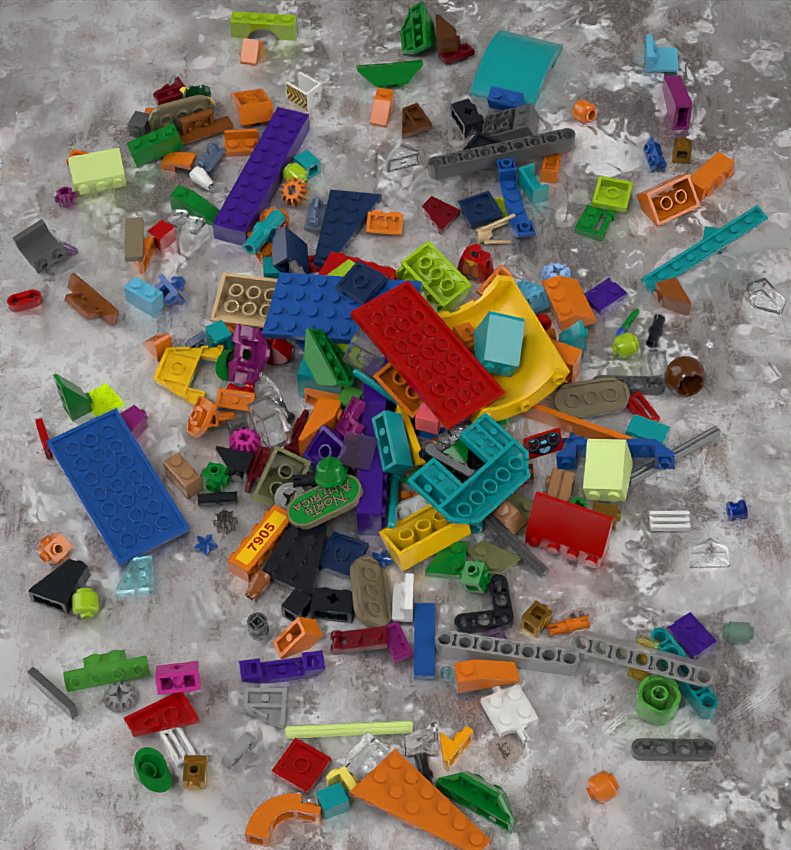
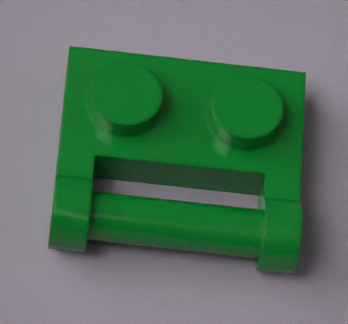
(590, 220)

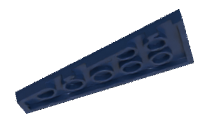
(342, 220)

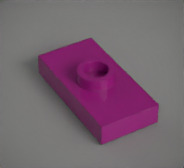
(398, 645)

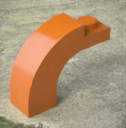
(276, 811)

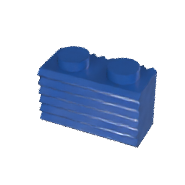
(504, 99)

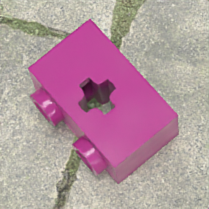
(178, 677)

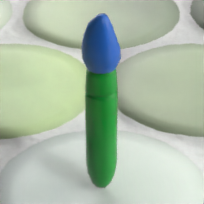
(627, 323)

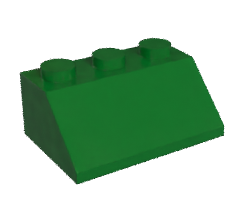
(155, 145)

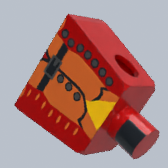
(475, 264)

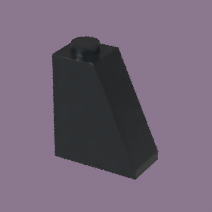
(58, 587)

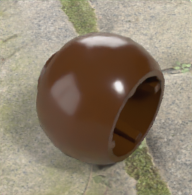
(685, 376)

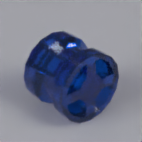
(736, 510)

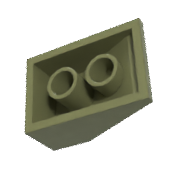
(278, 471)

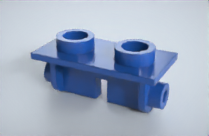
(654, 155)

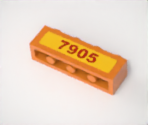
(259, 544)

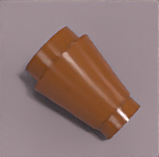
(258, 583)

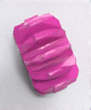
(245, 440)

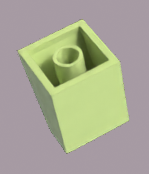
(607, 470)

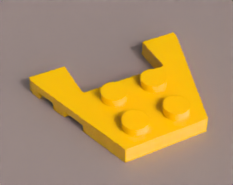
(179, 368)

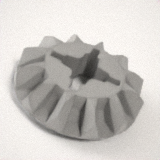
(286, 488)
(128, 699)

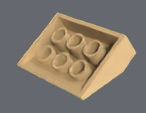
(243, 300)

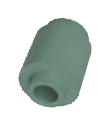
(738, 632)

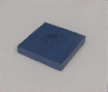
(479, 209)
(361, 283)
(341, 553)

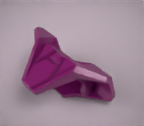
(244, 370)

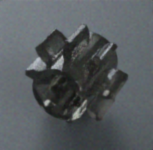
(225, 522)

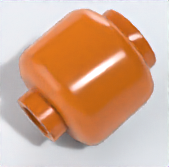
(584, 111)
(602, 787)

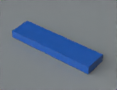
(424, 640)

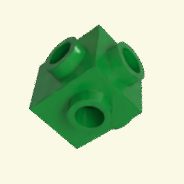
(215, 477)
(475, 576)

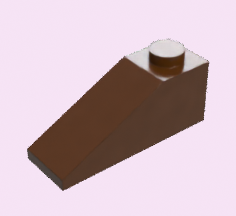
(446, 36)

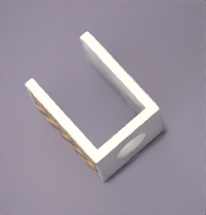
(303, 95)

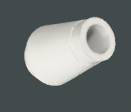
(200, 177)

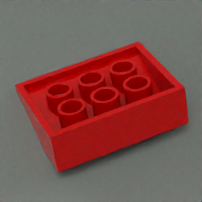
(569, 530)

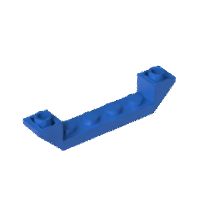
(512, 198)
(638, 448)

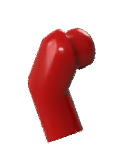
(249, 387)

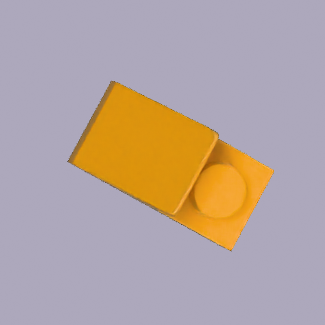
(454, 748)

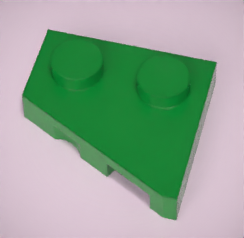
(448, 562)

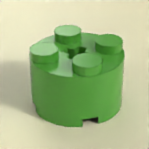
(658, 699)

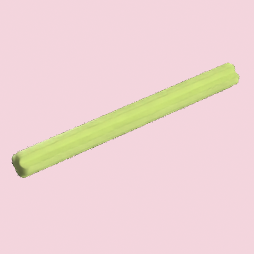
(348, 729)

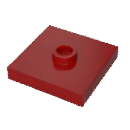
(301, 766)

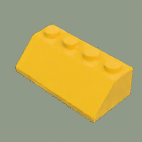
(421, 536)

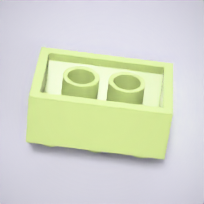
(97, 171)

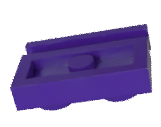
(605, 296)
(691, 635)

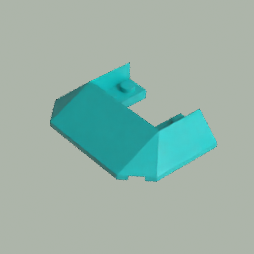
(485, 490)

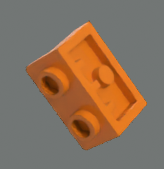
(240, 142)
(384, 223)

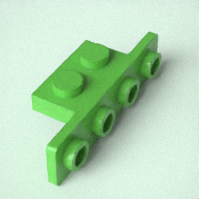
(106, 669)

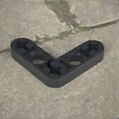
(497, 612)

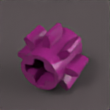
(65, 197)

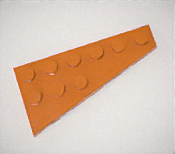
(414, 800)

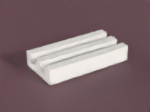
(669, 518)
(179, 762)

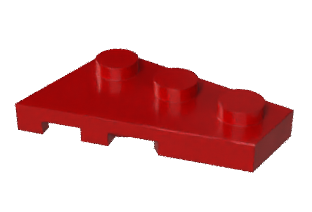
(162, 715)

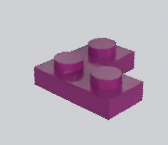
(348, 421)

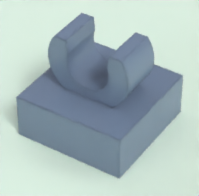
(197, 340)

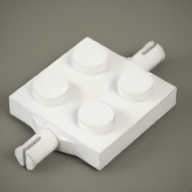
(509, 711)

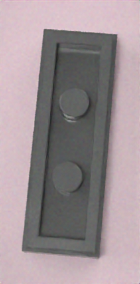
(52, 693)

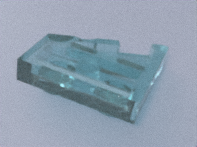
(137, 578)

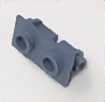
(210, 156)
(315, 214)

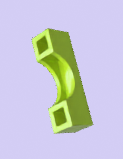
(282, 25)

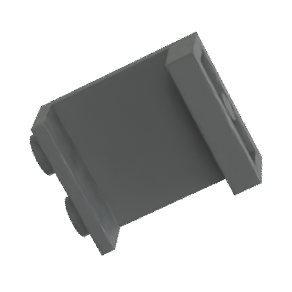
(39, 246)

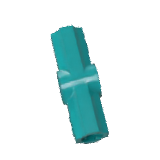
(263, 230)

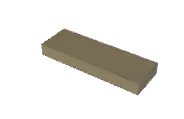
(134, 239)

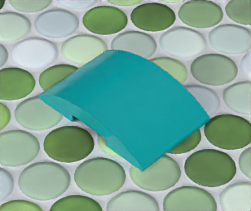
(515, 64)

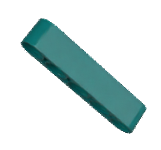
(695, 698)

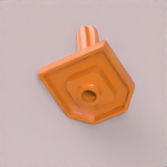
(205, 416)

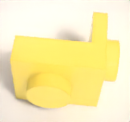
(342, 775)

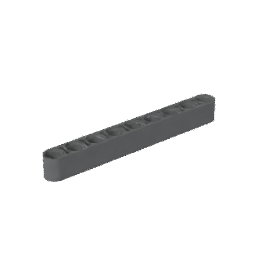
(486, 156)

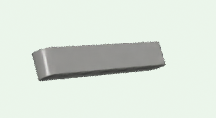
(516, 648)
(654, 656)

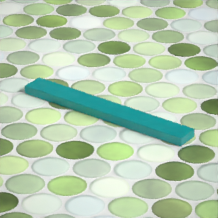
(706, 247)

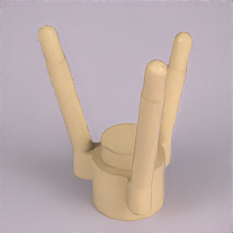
(485, 233)

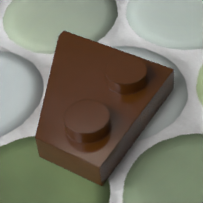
(414, 121)

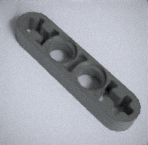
(644, 380)
(673, 752)

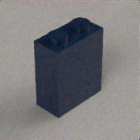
(287, 248)

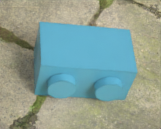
(144, 296)

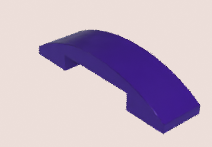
(282, 670)

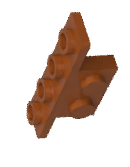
(201, 126)
(89, 302)

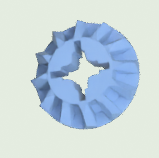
(548, 270)

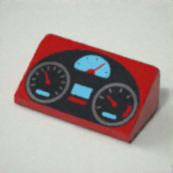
(543, 443)

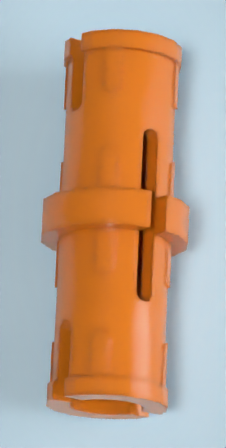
(568, 625)

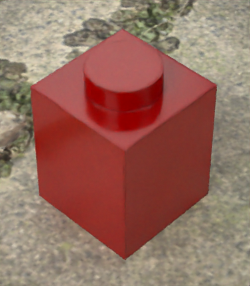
(163, 234)

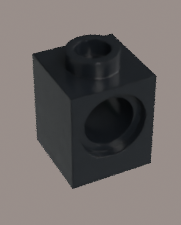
(296, 605)

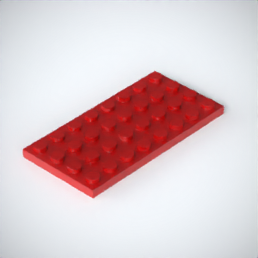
(427, 354)

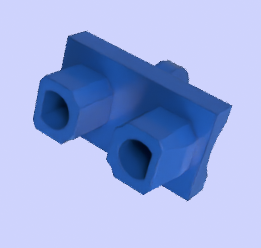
(177, 284)

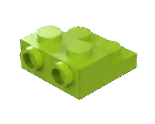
(612, 194)

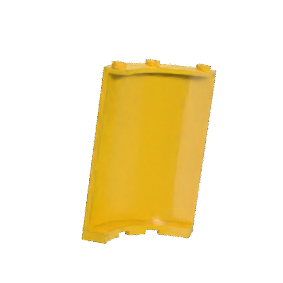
(540, 363)

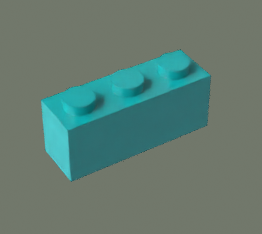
(392, 442)

